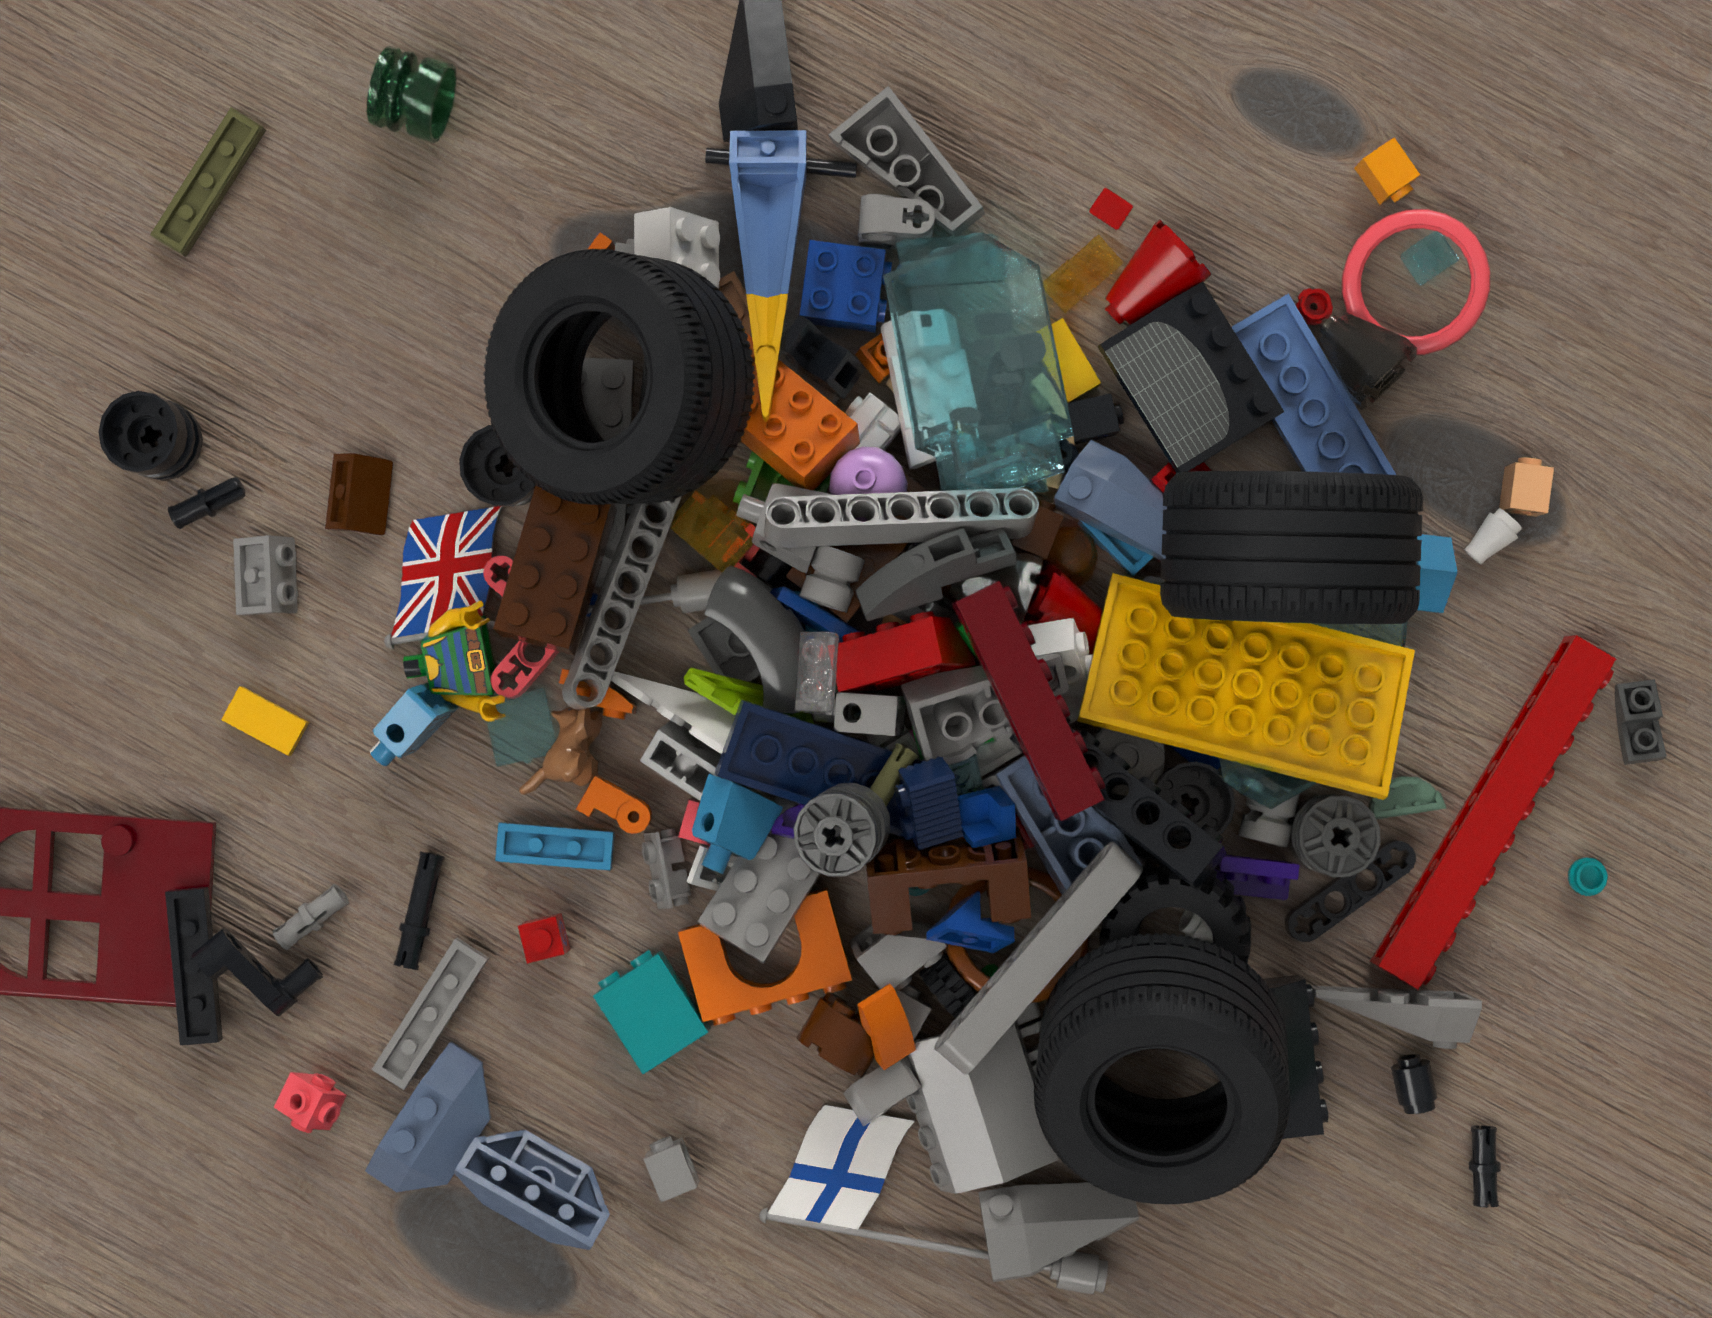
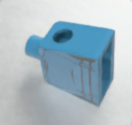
(410, 723)

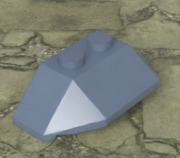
(434, 1124)
(535, 1187)

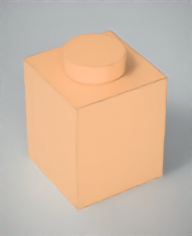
(1526, 487)

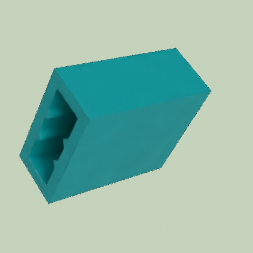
(650, 1010)

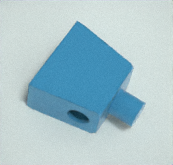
(732, 821)

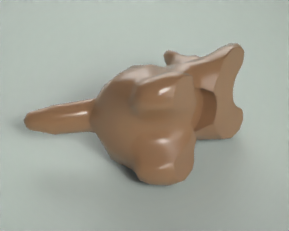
(570, 755)

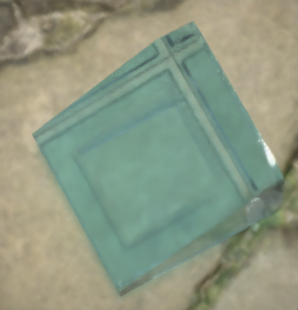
(1429, 257)

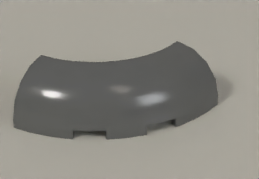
(766, 630)

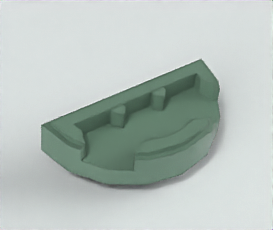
(1407, 797)

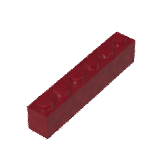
(1028, 700)

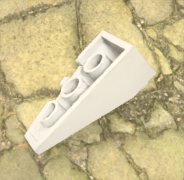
(686, 708)

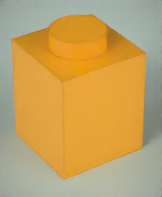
(1388, 172)

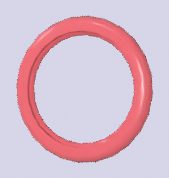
(1434, 221)

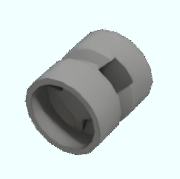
(832, 578)
(1269, 824)

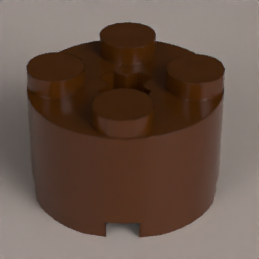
(838, 1035)

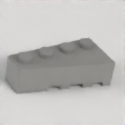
(902, 156)

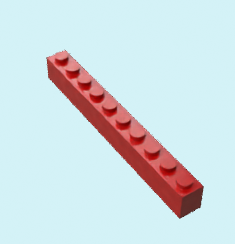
(1493, 811)

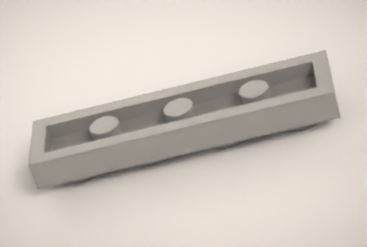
(430, 1013)

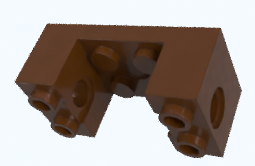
(903, 866)

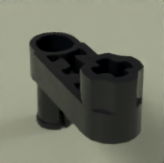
(278, 995)

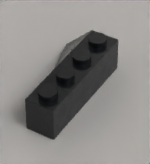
(1306, 1107)

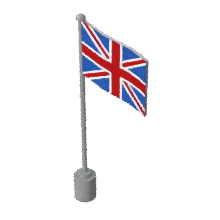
(446, 568)

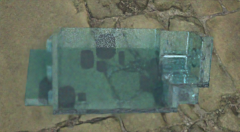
(978, 362)

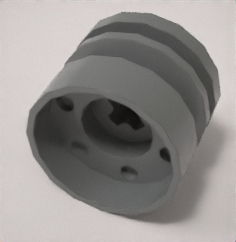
(863, 825)
(1313, 831)

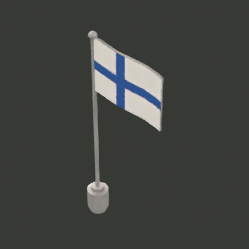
(843, 1174)

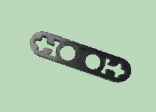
(1353, 896)

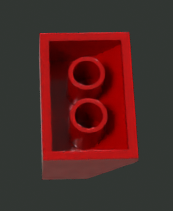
(900, 654)

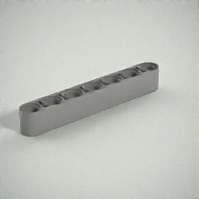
(885, 528)
(623, 604)
(1038, 958)

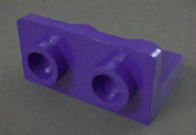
(1258, 876)

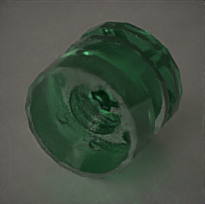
(411, 94)

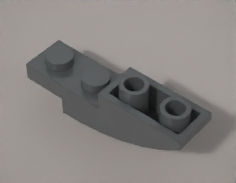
(922, 571)

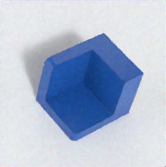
(987, 816)

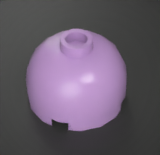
(866, 472)

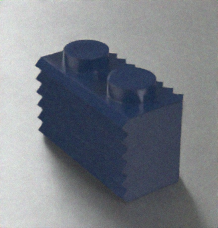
(929, 803)

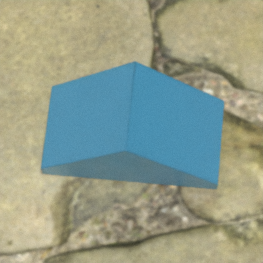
(1436, 572)

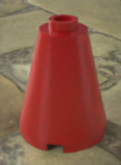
(1154, 275)
(1061, 599)

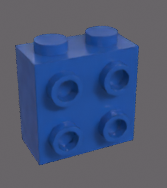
(844, 286)

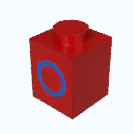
(544, 938)

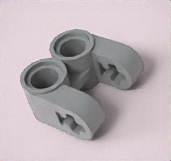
(890, 219)

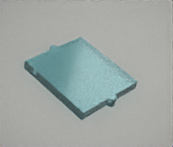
(524, 731)

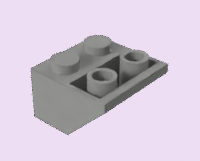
(895, 957)

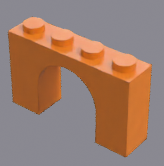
(724, 991)

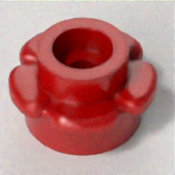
(1321, 299)

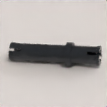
(418, 911)

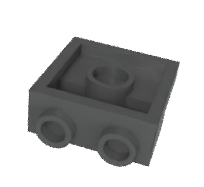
(724, 651)

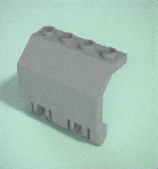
(980, 1123)

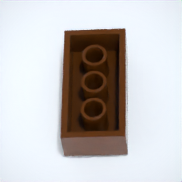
(554, 572)

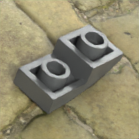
(1638, 723)

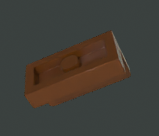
(359, 494)

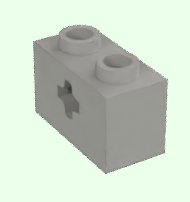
(681, 758)

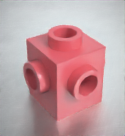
(310, 1101)

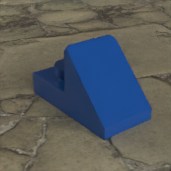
(966, 928)

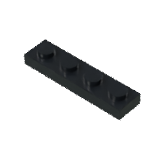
(194, 992)

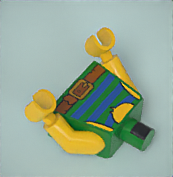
(459, 661)

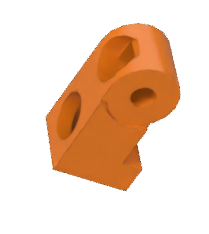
(629, 811)

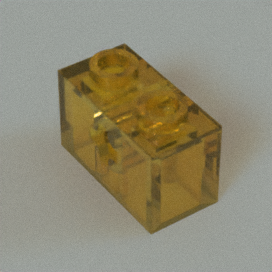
(712, 531)

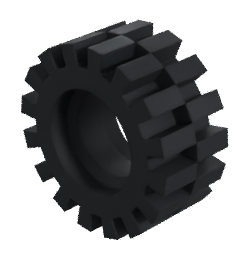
(948, 985)

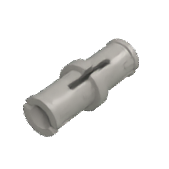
(310, 917)

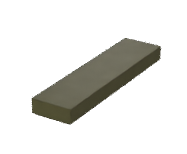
(208, 182)

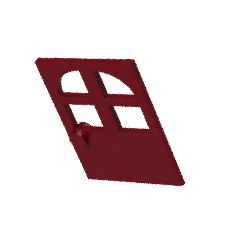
(139, 865)

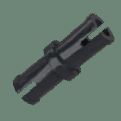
(1484, 1166)

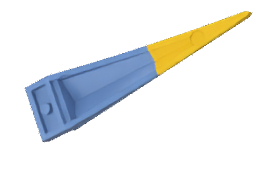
(768, 200)

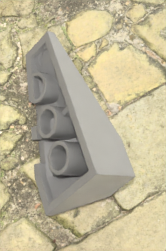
(1429, 1014)
(1047, 1222)

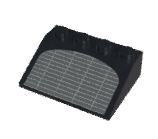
(1190, 378)

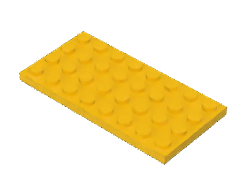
(1249, 690)

